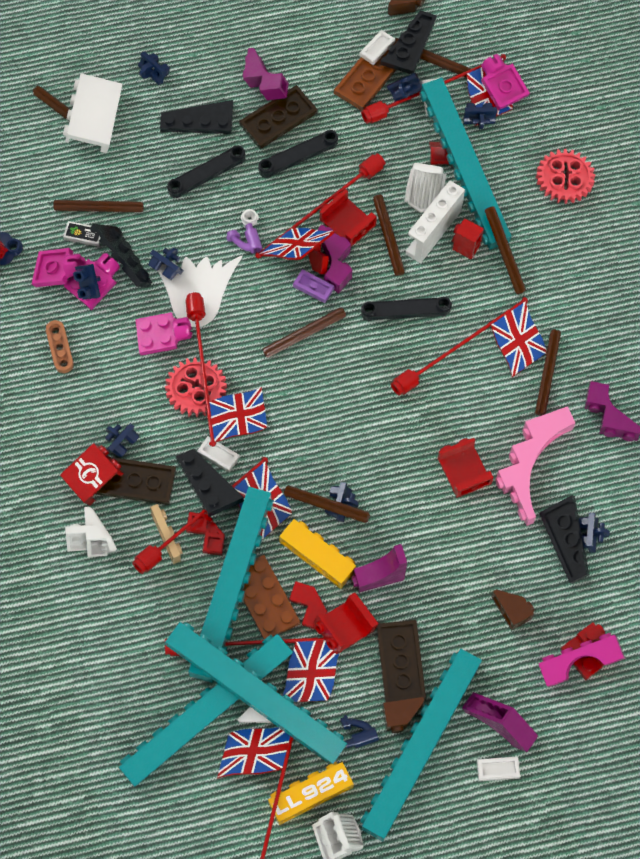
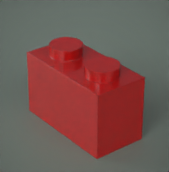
(467, 238)

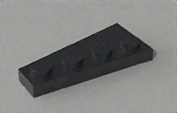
(411, 44)
(199, 119)
(112, 237)
(209, 486)
(566, 536)

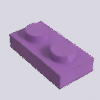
(313, 286)

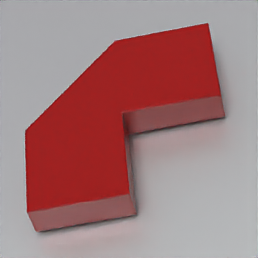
(318, 260)
(214, 536)
(308, 596)

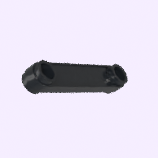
(298, 154)
(206, 171)
(406, 308)

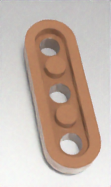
(57, 340)

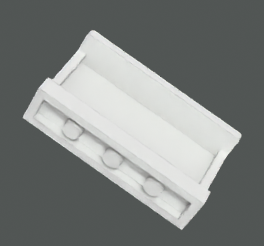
(93, 111)
(435, 221)

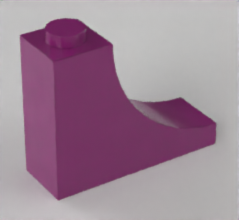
(381, 572)
(502, 719)

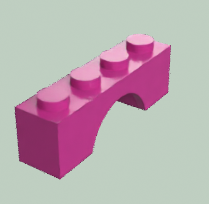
(556, 669)

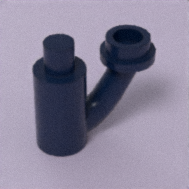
(361, 738)

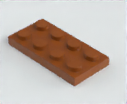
(363, 82)
(268, 601)

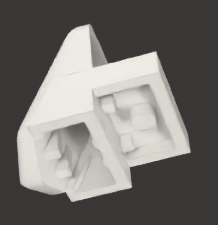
(424, 185)
(90, 537)
(337, 835)

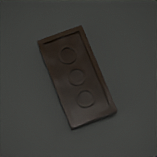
(278, 117)
(141, 482)
(400, 660)

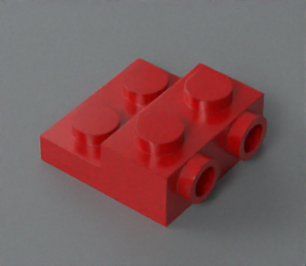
(587, 665)

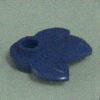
(10, 242)

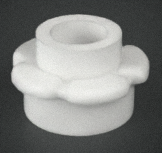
(249, 213)

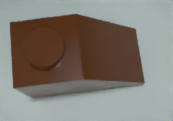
(403, 6)
(513, 608)
(401, 713)

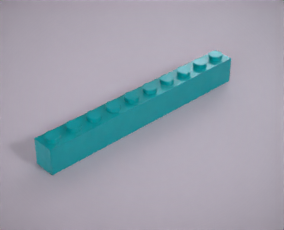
(462, 157)
(235, 571)
(255, 693)
(198, 714)
(421, 745)

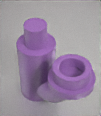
(253, 241)

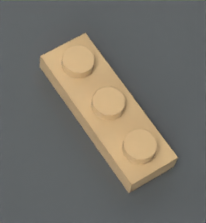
(159, 517)

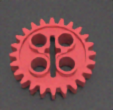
(582, 176)
(186, 400)

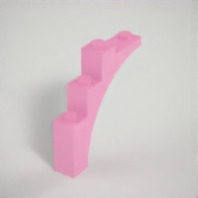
(539, 434)

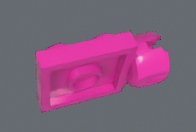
(503, 82)
(55, 267)
(105, 268)
(161, 332)

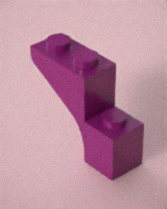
(256, 75)
(337, 249)
(613, 421)

